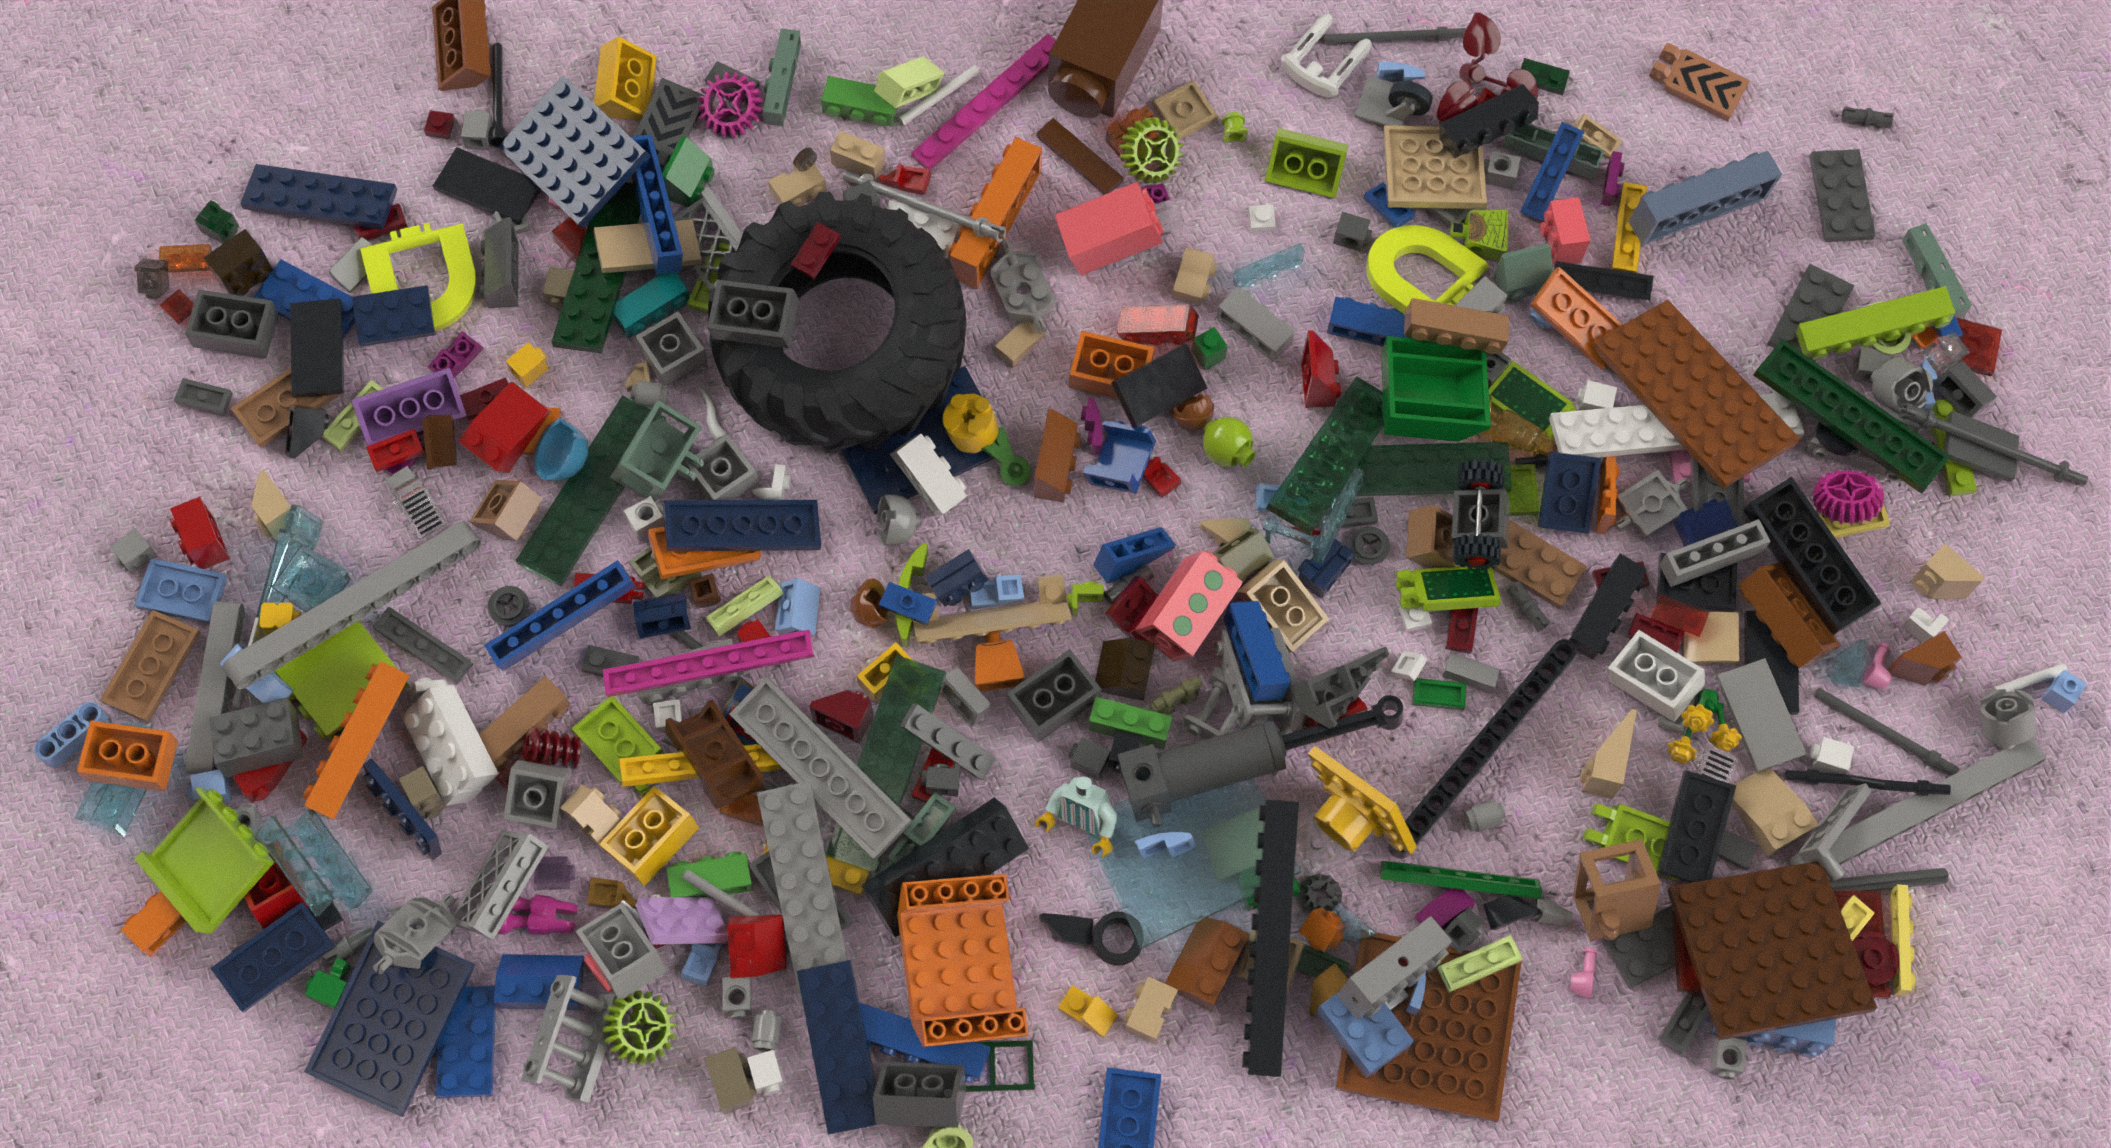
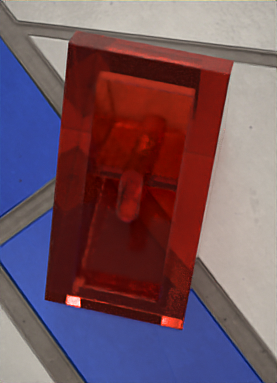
(569, 237)

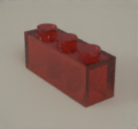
(1158, 324)

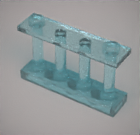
(1329, 524)
(327, 853)

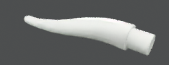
(713, 425)

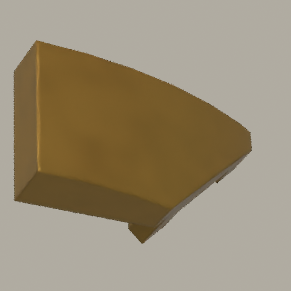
(608, 893)
(1326, 986)

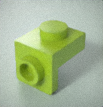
(1087, 592)

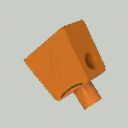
(997, 664)

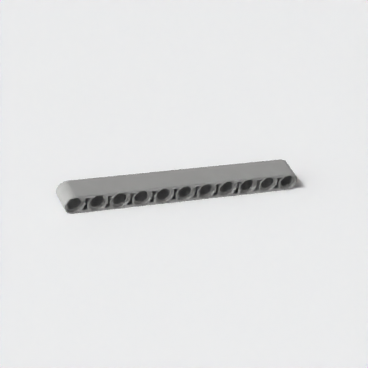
(350, 605)
(1920, 809)

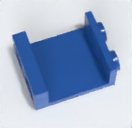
(1122, 457)

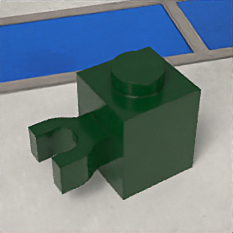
(216, 222)

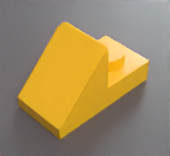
(1088, 1011)

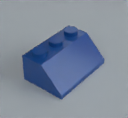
(527, 979)

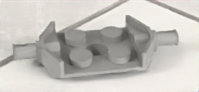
(1017, 271)
(406, 946)

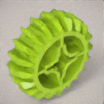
(1165, 161)
(640, 1017)

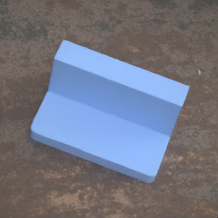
(797, 607)

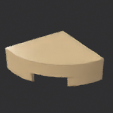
(641, 373)

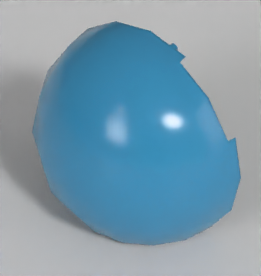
(560, 451)

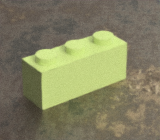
(908, 81)

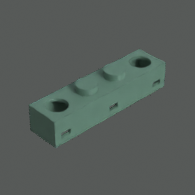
(781, 78)
(1537, 142)
(1927, 260)

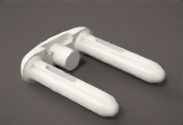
(1309, 77)

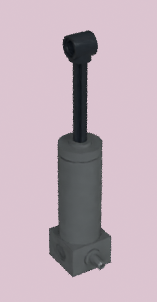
(1227, 759)

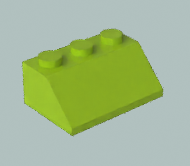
(1306, 162)

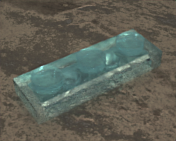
(1269, 266)

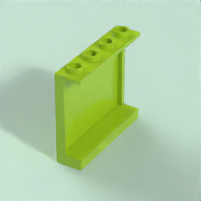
(331, 676)
(206, 862)

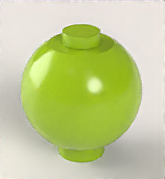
(1228, 442)

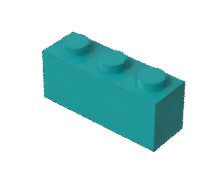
(650, 303)

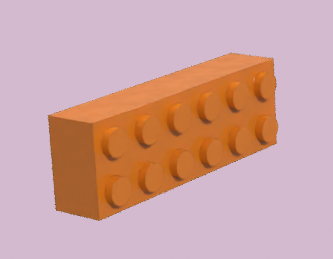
(1000, 205)
(356, 740)

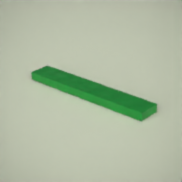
(1460, 879)

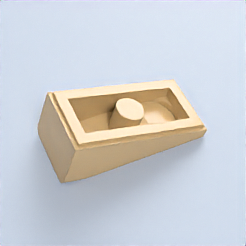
(1597, 135)
(1017, 343)

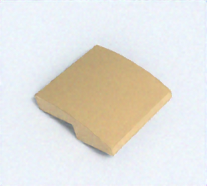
(1717, 642)

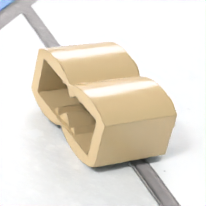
(1193, 276)

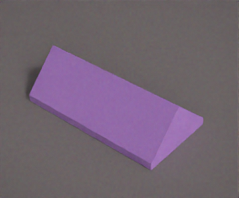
(406, 404)

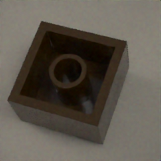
(239, 264)

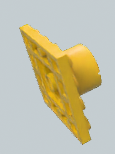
(1356, 808)

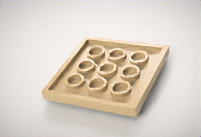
(1427, 175)

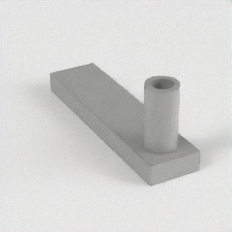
(1831, 827)

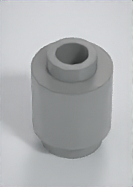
(648, 393)
(1484, 816)
(766, 1030)

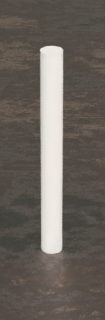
(938, 95)

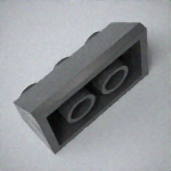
(500, 265)

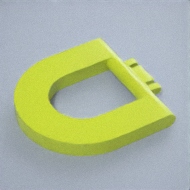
(1426, 241)
(459, 262)

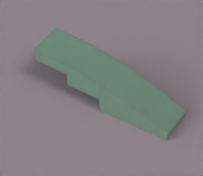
(924, 827)

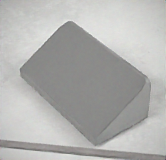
(350, 268)
(1471, 672)
(964, 696)

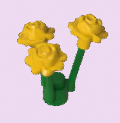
(1699, 718)

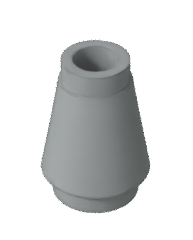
(1551, 912)

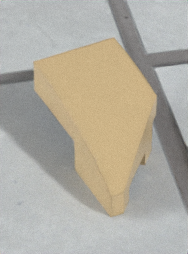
(1225, 529)

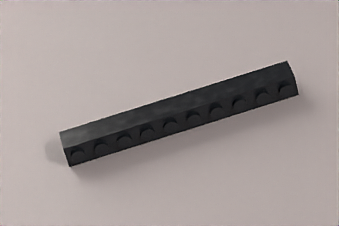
(1271, 939)

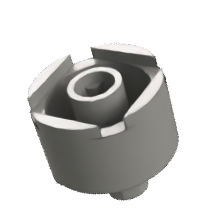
(1901, 382)
(2008, 718)

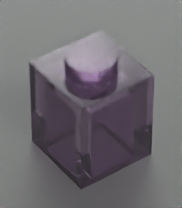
(554, 873)

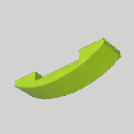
(914, 566)

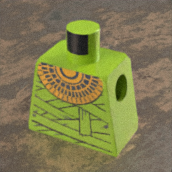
(1484, 233)

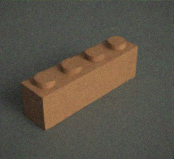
(1456, 326)
(534, 709)

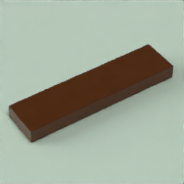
(1079, 157)

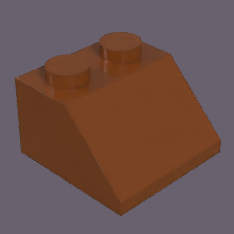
(1927, 661)

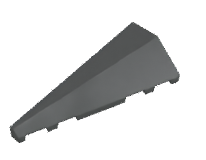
(1331, 692)

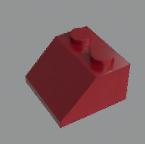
(844, 714)

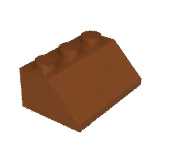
(1056, 457)
(1207, 961)

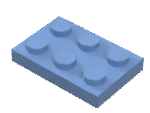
(180, 590)

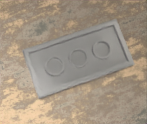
(1760, 715)

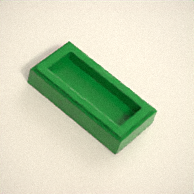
(1439, 694)

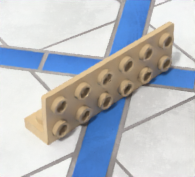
(1050, 609)

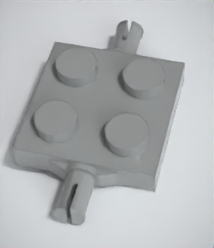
(1651, 504)

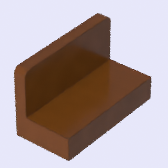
(439, 440)

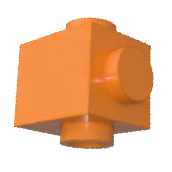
(1323, 929)

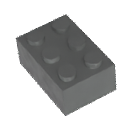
(753, 313)
(232, 323)
(1053, 695)
(256, 737)
(919, 1094)

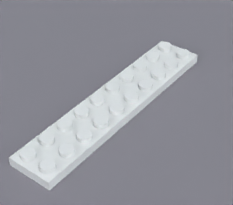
(1634, 429)

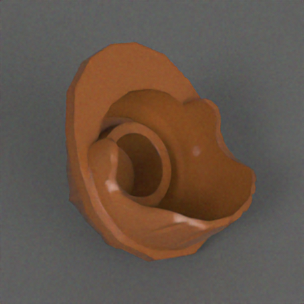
(1194, 412)
(865, 604)

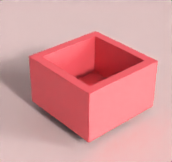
(1565, 230)

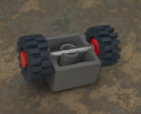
(1480, 515)

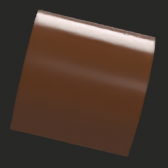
(705, 591)

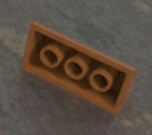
(461, 43)
(1788, 615)

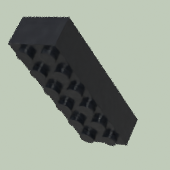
(1812, 556)
(966, 849)

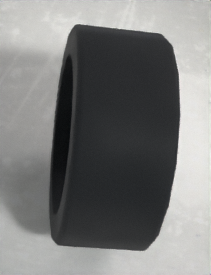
(1102, 952)

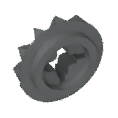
(1370, 535)
(504, 596)
(1316, 882)

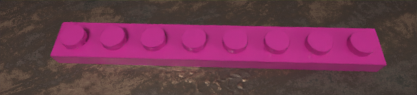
(984, 105)
(708, 663)

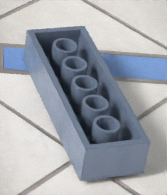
(1704, 197)

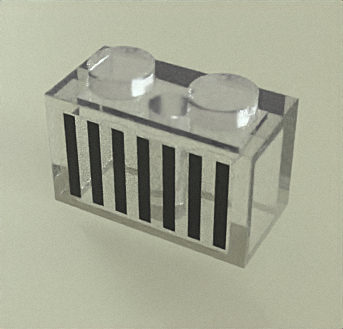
(418, 507)
(1715, 763)

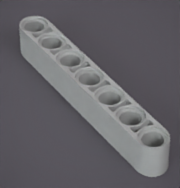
(214, 683)

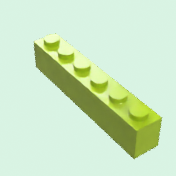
(1875, 323)

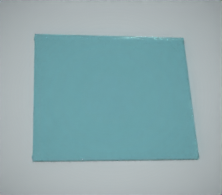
(1176, 892)

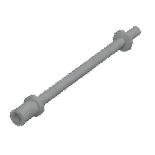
(981, 226)

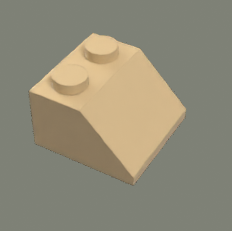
(269, 506)
(1947, 576)

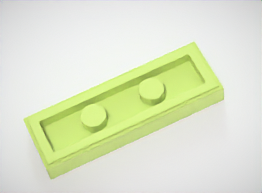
(346, 426)
(744, 605)
(1479, 963)

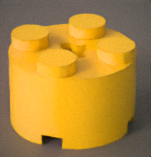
(970, 422)

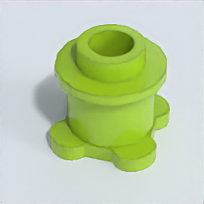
(1234, 127)

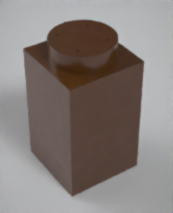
(1101, 54)

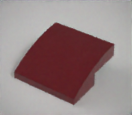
(1132, 607)

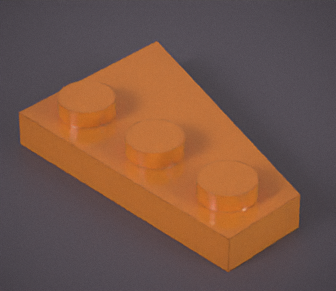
(1607, 495)

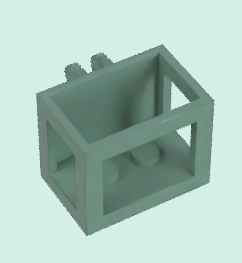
(657, 454)

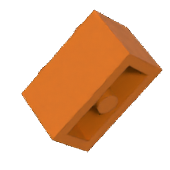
(153, 924)

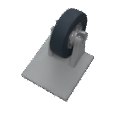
(1391, 102)

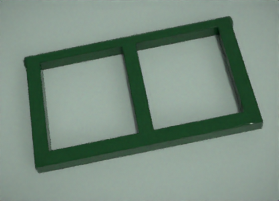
(993, 1087)

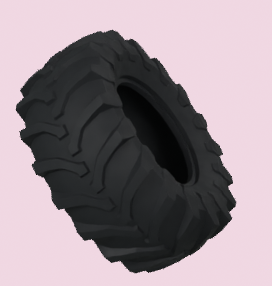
(892, 384)

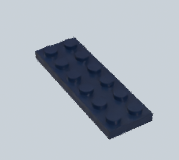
(319, 196)
(741, 525)
(838, 1045)

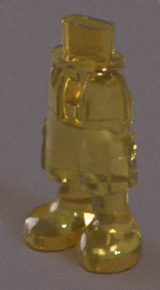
(1518, 432)

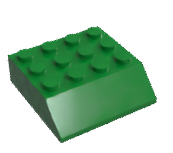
(1433, 390)

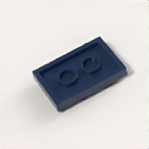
(393, 315)
(1569, 492)

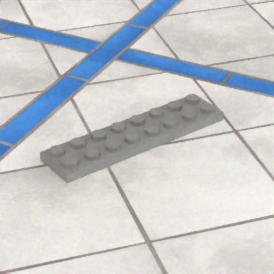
(813, 757)
(802, 877)

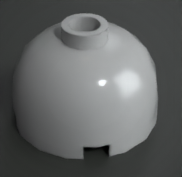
(897, 520)

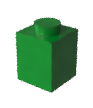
(1209, 348)

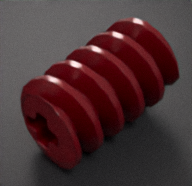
(552, 745)

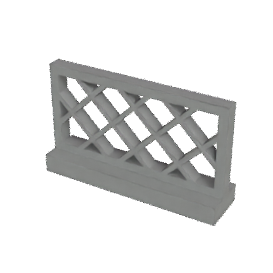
(725, 226)
(510, 879)

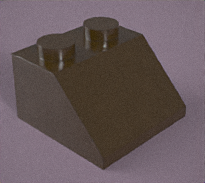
(1125, 667)

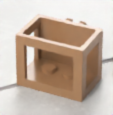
(1618, 905)

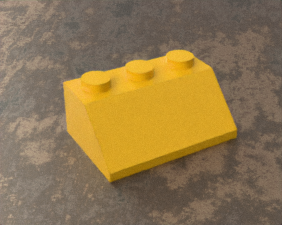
(624, 79)
(649, 835)

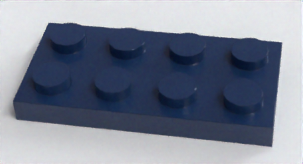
(398, 805)
(272, 957)

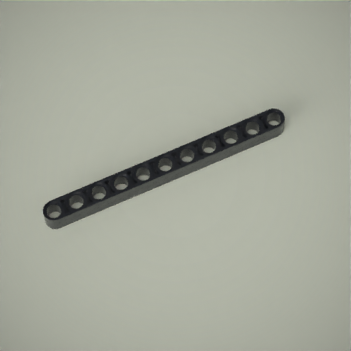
(1491, 738)

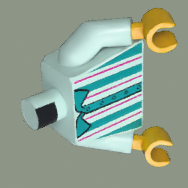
(1084, 807)

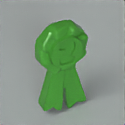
(1013, 468)

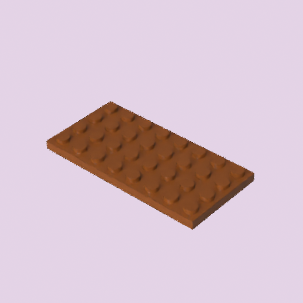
(1695, 393)

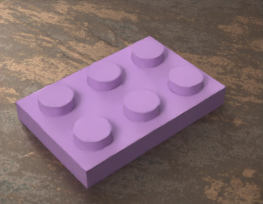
(682, 920)

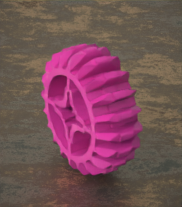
(723, 111)
(1848, 497)

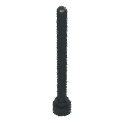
(497, 132)

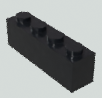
(1488, 121)
(1607, 605)

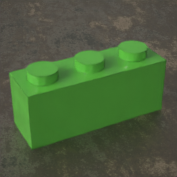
(856, 102)
(1111, 716)
(726, 873)

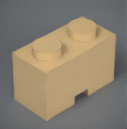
(857, 155)
(797, 186)
(591, 813)
(1152, 1001)

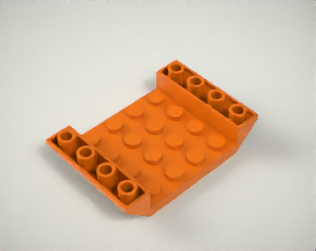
(958, 960)

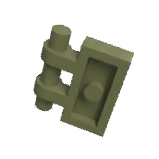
(1184, 694)

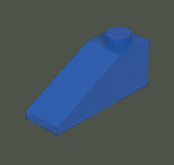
(1130, 553)

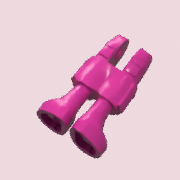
(542, 916)

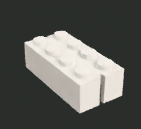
(449, 745)

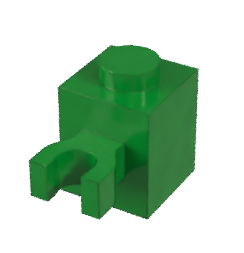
(327, 988)

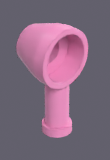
(1876, 674)
(1583, 981)

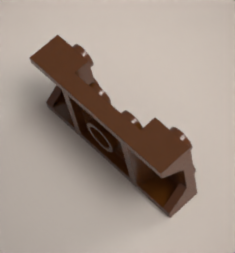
(716, 755)

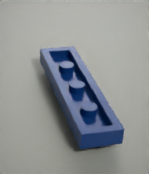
(1552, 171)

